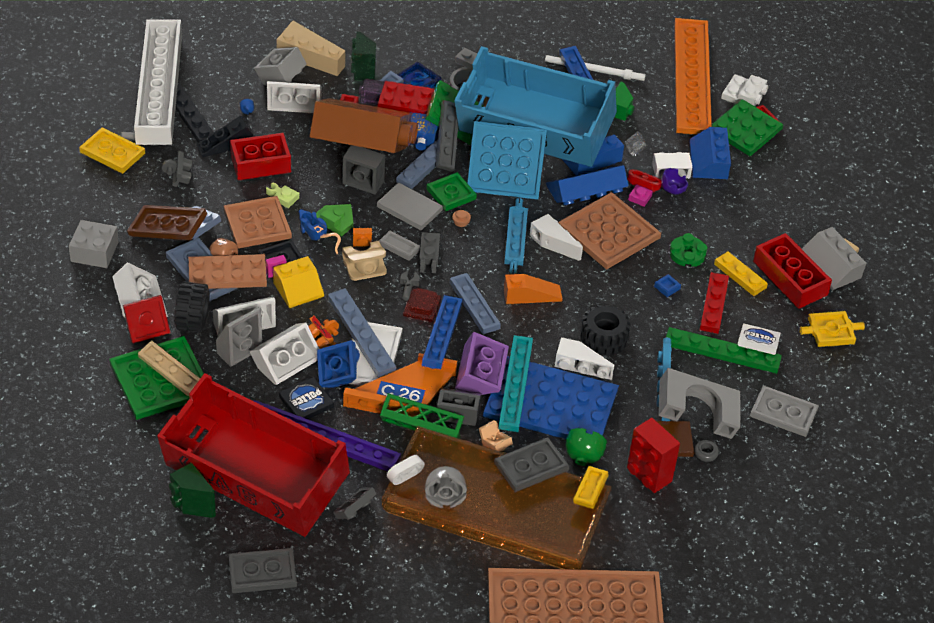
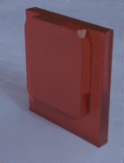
(422, 305)

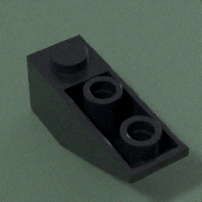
(220, 140)

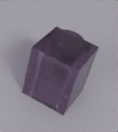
(371, 91)

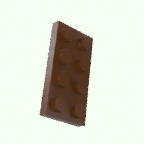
(167, 222)

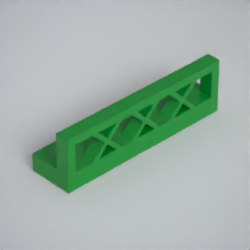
(411, 423)

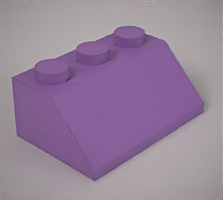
(482, 365)

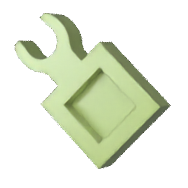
(285, 194)

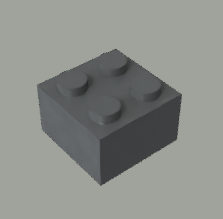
(363, 169)

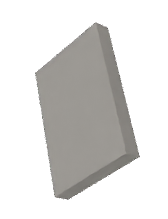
(409, 206)
(784, 411)

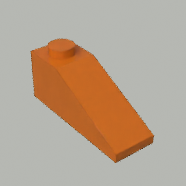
(528, 289)

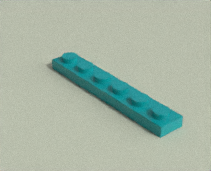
(515, 383)

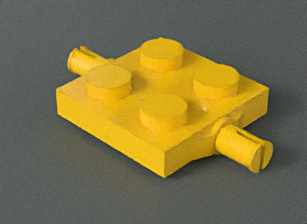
(832, 328)

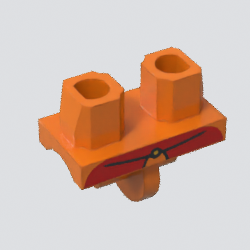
(329, 328)

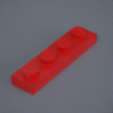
(714, 303)

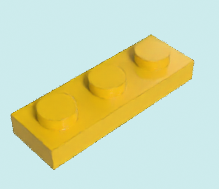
(740, 273)

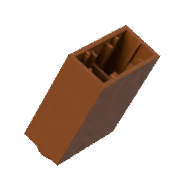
(363, 125)

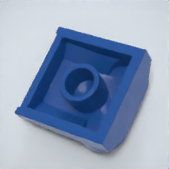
(337, 364)

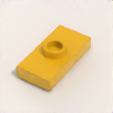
(590, 487)

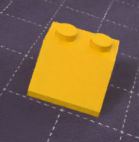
(298, 282)

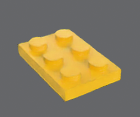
(112, 150)

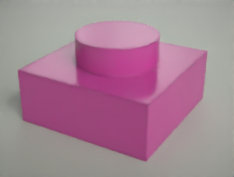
(640, 195)
(273, 262)

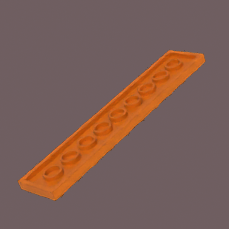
(692, 76)

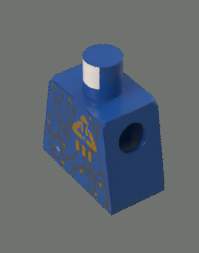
(427, 131)

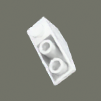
(553, 236)
(579, 358)

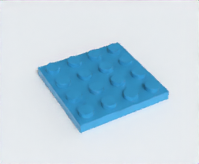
(506, 160)

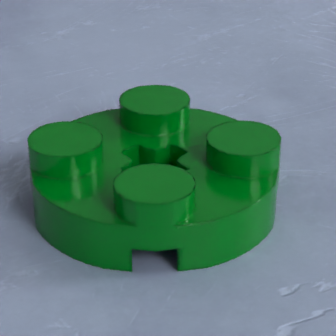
(688, 242)

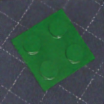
(451, 191)

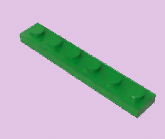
(723, 350)

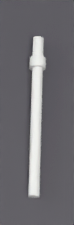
(627, 74)

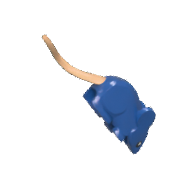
(315, 227)

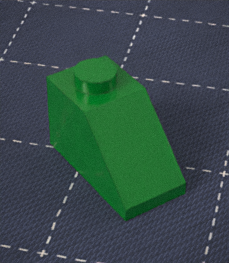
(623, 102)

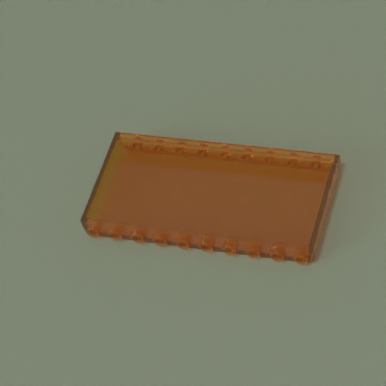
(530, 522)

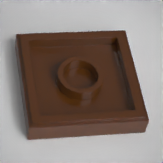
(682, 432)

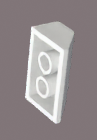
(292, 96)
(135, 285)
(226, 315)
(286, 353)

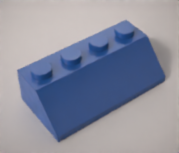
(588, 184)

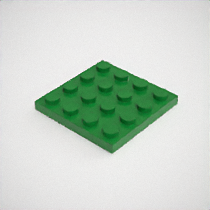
(147, 389)

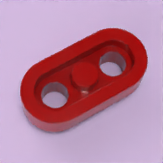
(643, 179)

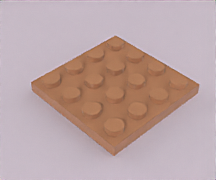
(610, 230)

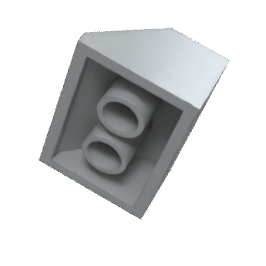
(835, 257)

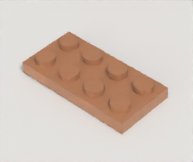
(228, 271)

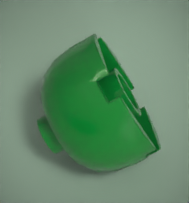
(585, 447)

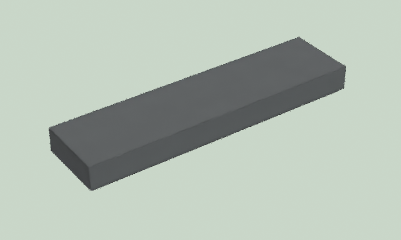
(447, 137)

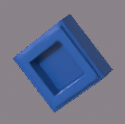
(667, 285)

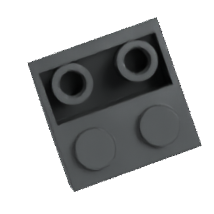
(460, 403)

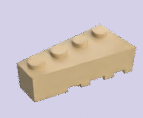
(315, 49)

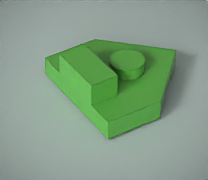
(337, 217)

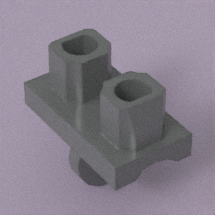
(178, 169)

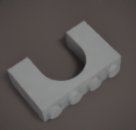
(721, 399)

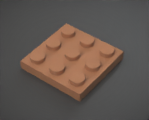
(257, 222)

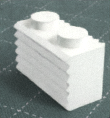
(672, 160)

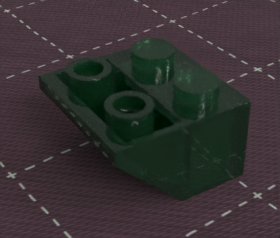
(364, 57)

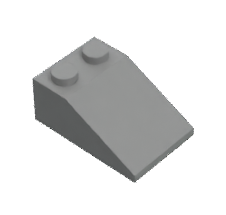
(240, 337)

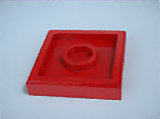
(146, 319)

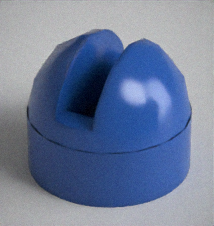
(247, 106)

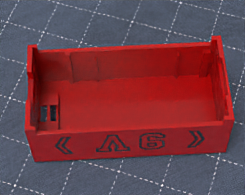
(256, 455)

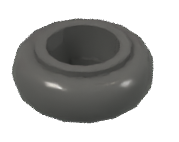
(703, 456)

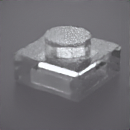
(635, 143)

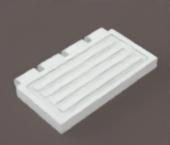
(390, 339)

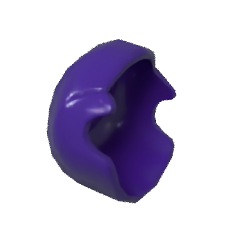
(673, 182)

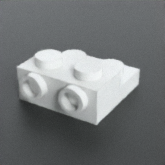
(746, 89)

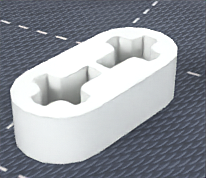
(405, 469)

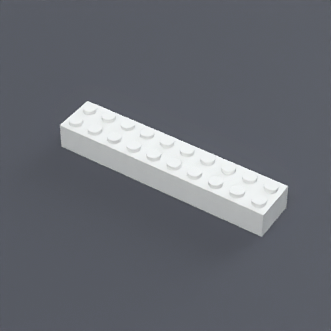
(158, 83)

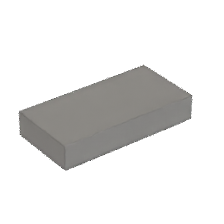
(399, 245)

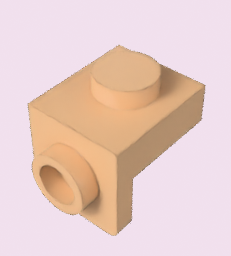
(493, 438)

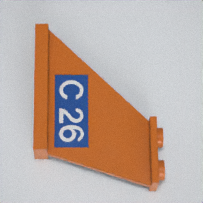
(410, 382)

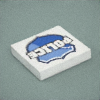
(759, 339)

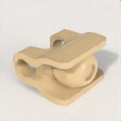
(365, 263)

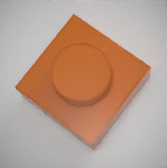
(362, 237)

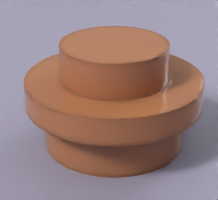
(461, 218)

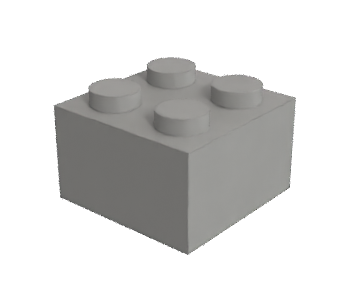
(280, 65)
(93, 244)

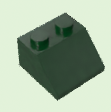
(192, 492)

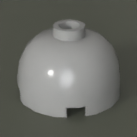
(445, 487)

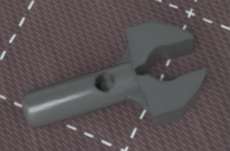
(408, 284)

